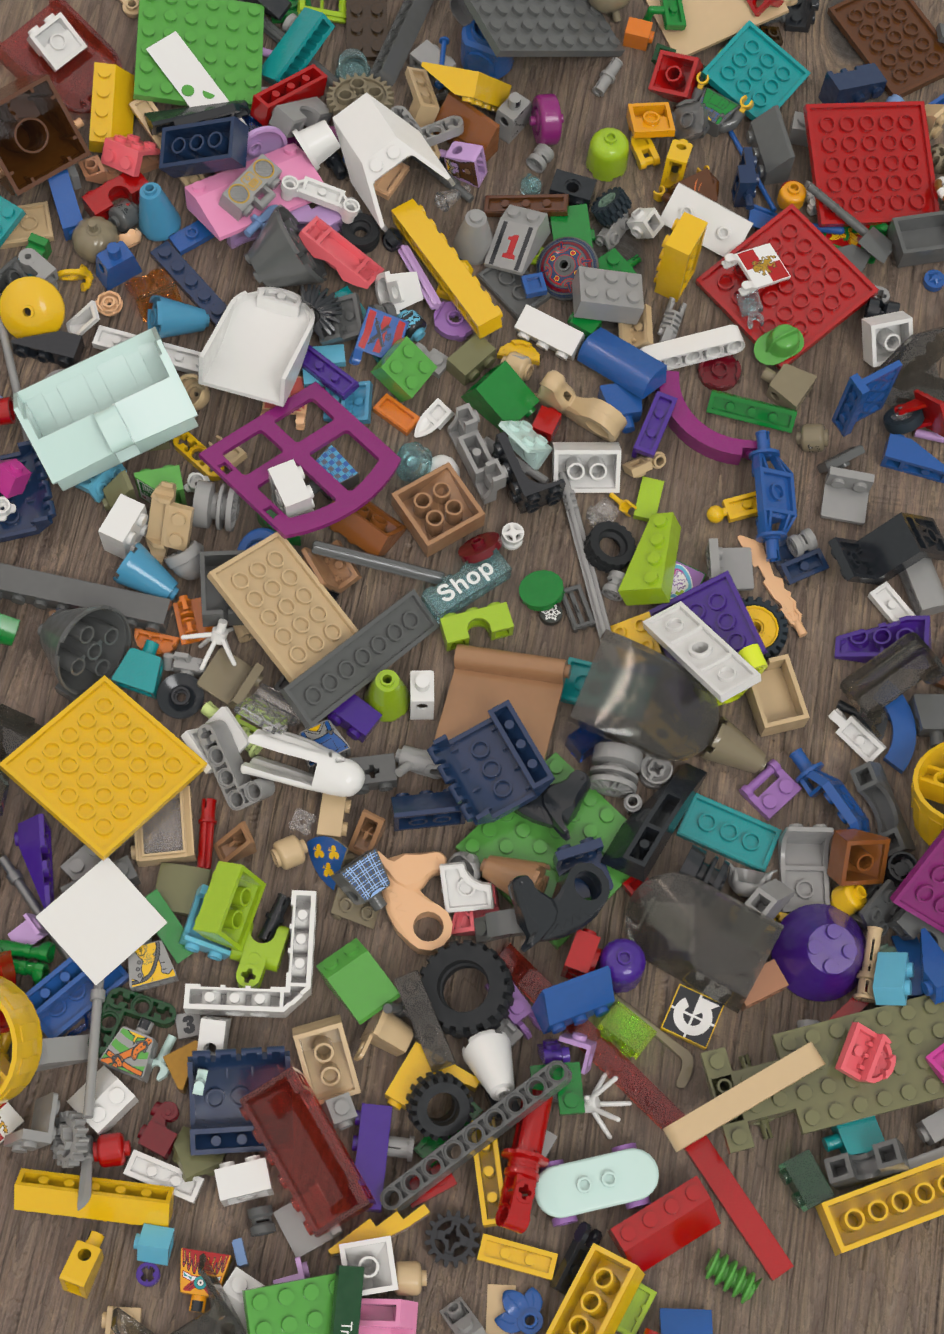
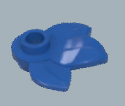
(517, 1309)

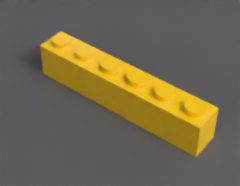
(109, 1200)

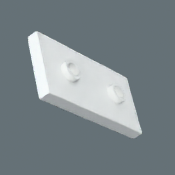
(724, 227)

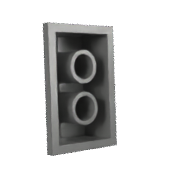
(771, 146)

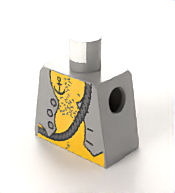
(150, 967)

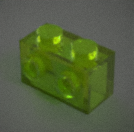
(626, 1030)

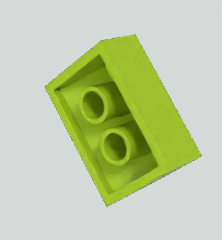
(229, 905)

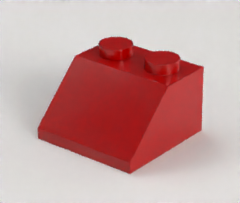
(675, 76)

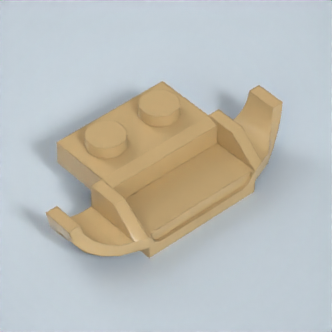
(168, 522)

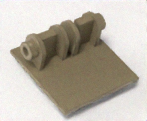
(360, 914)

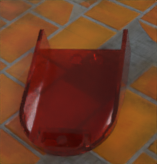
(75, 78)

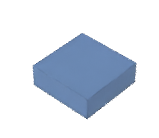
(240, 1253)

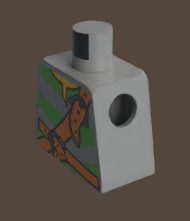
(132, 1051)

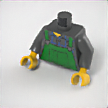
(722, 113)

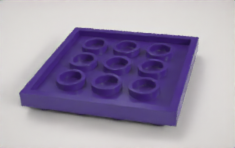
(722, 609)

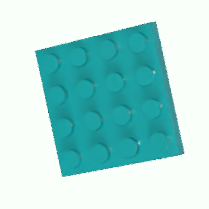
(755, 68)

